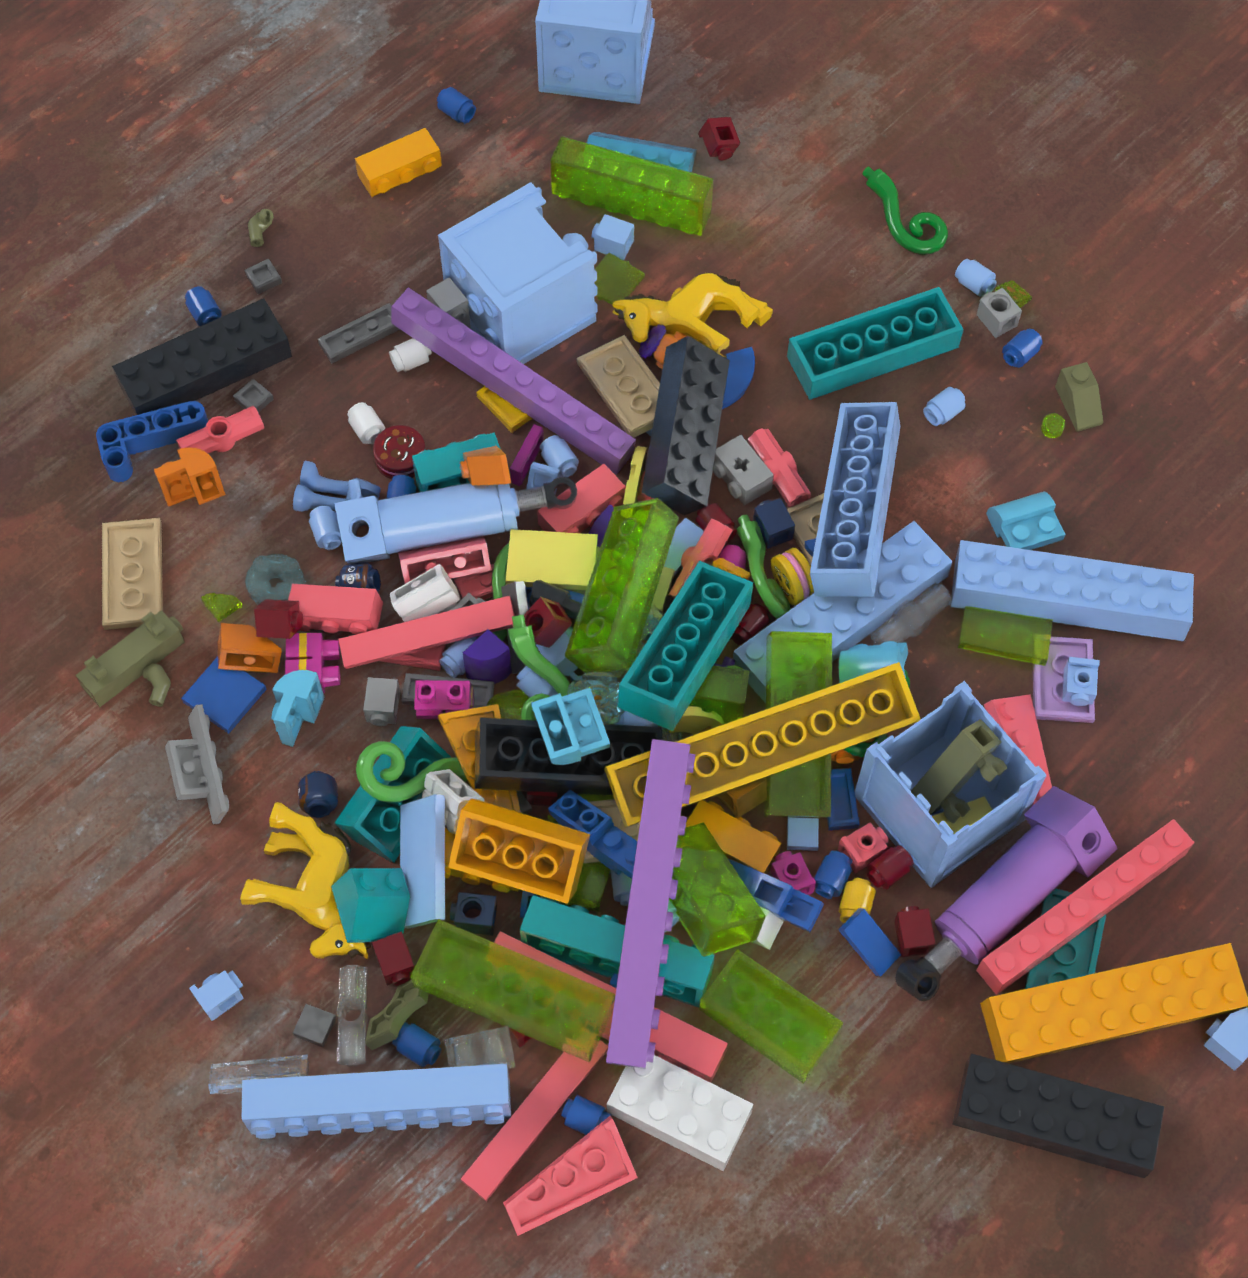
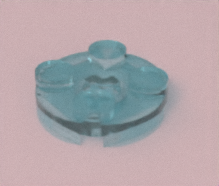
(269, 567)
(601, 685)

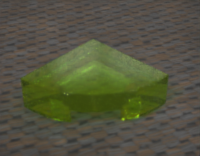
(221, 605)

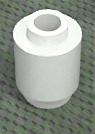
(409, 355)
(365, 422)

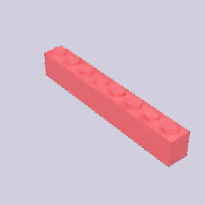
(1084, 907)
(674, 1039)

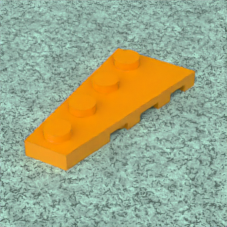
(460, 731)

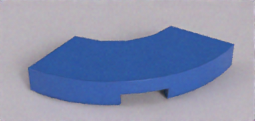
(739, 374)

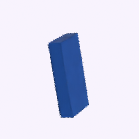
(843, 801)
(869, 942)

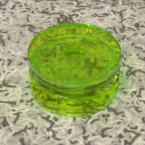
(1053, 425)

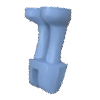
(312, 482)

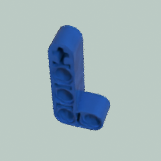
(182, 418)

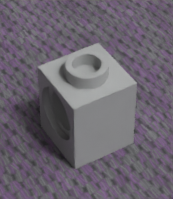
(996, 321)
(381, 701)

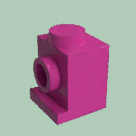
(802, 880)

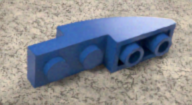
(606, 841)
(780, 897)

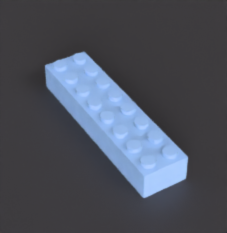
(856, 500)
(905, 570)
(1074, 590)
(376, 1100)

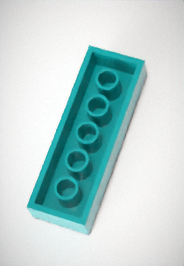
(874, 343)
(685, 645)
(597, 945)

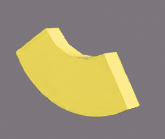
(636, 471)
(696, 720)

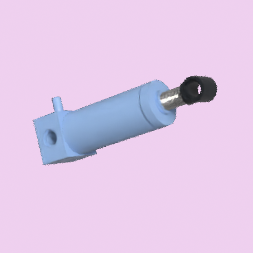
(436, 516)

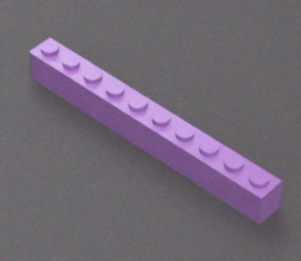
(512, 380)
(648, 905)

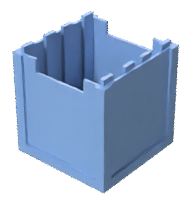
(594, 47)
(520, 276)
(900, 762)

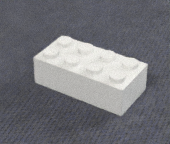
(681, 1110)

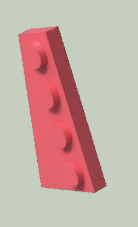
(1019, 722)
(576, 1177)

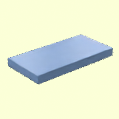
(424, 858)

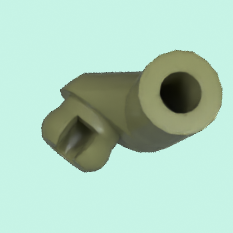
(258, 225)
(160, 681)

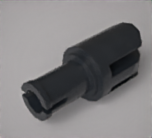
(556, 594)

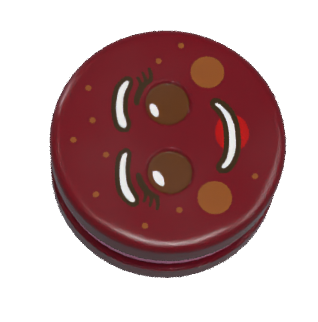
(395, 449)

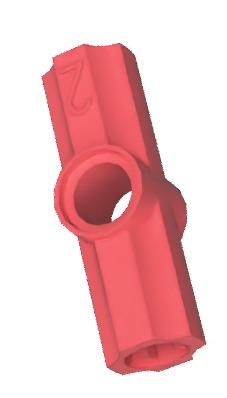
(234, 428)
(781, 465)
(706, 551)

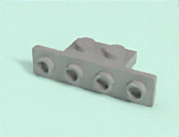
(195, 766)

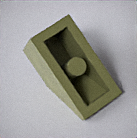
(1080, 396)

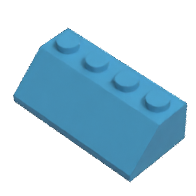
(661, 153)

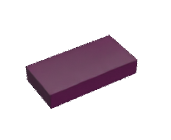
(526, 455)

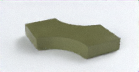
(387, 1024)

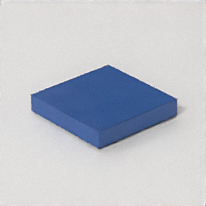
(224, 695)

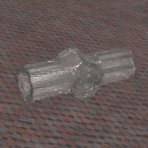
(913, 615)
(352, 1033)

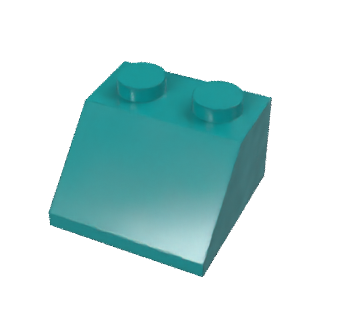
(371, 903)

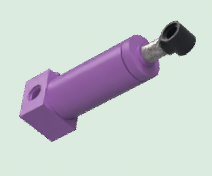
(1062, 838)

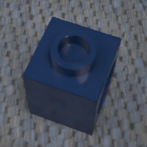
(774, 522)
(484, 923)

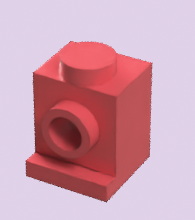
(858, 852)

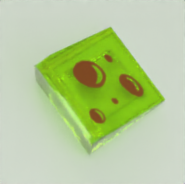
(1017, 293)

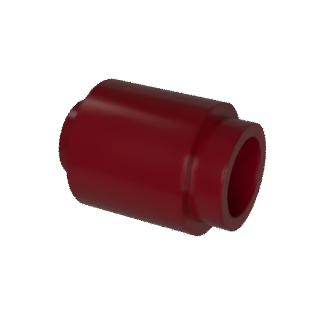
(715, 512)
(751, 624)
(889, 867)

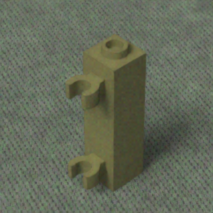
(126, 660)
(956, 765)

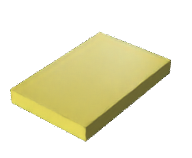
(552, 557)

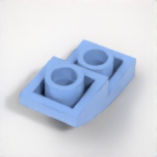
(685, 536)

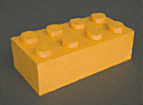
(519, 850)

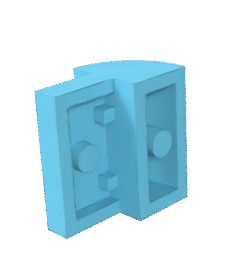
(1027, 522)
(866, 659)
(297, 700)
(570, 726)

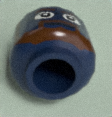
(359, 576)
(317, 794)

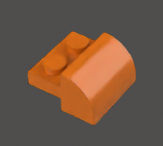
(190, 477)

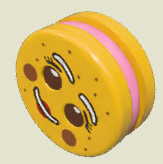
(793, 575)

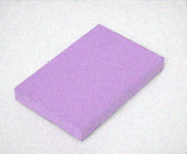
(1049, 682)

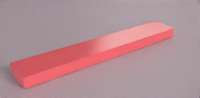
(426, 632)
(529, 1122)

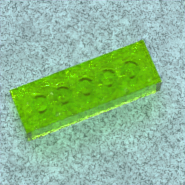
(631, 186)
(622, 587)
(794, 668)
(513, 990)

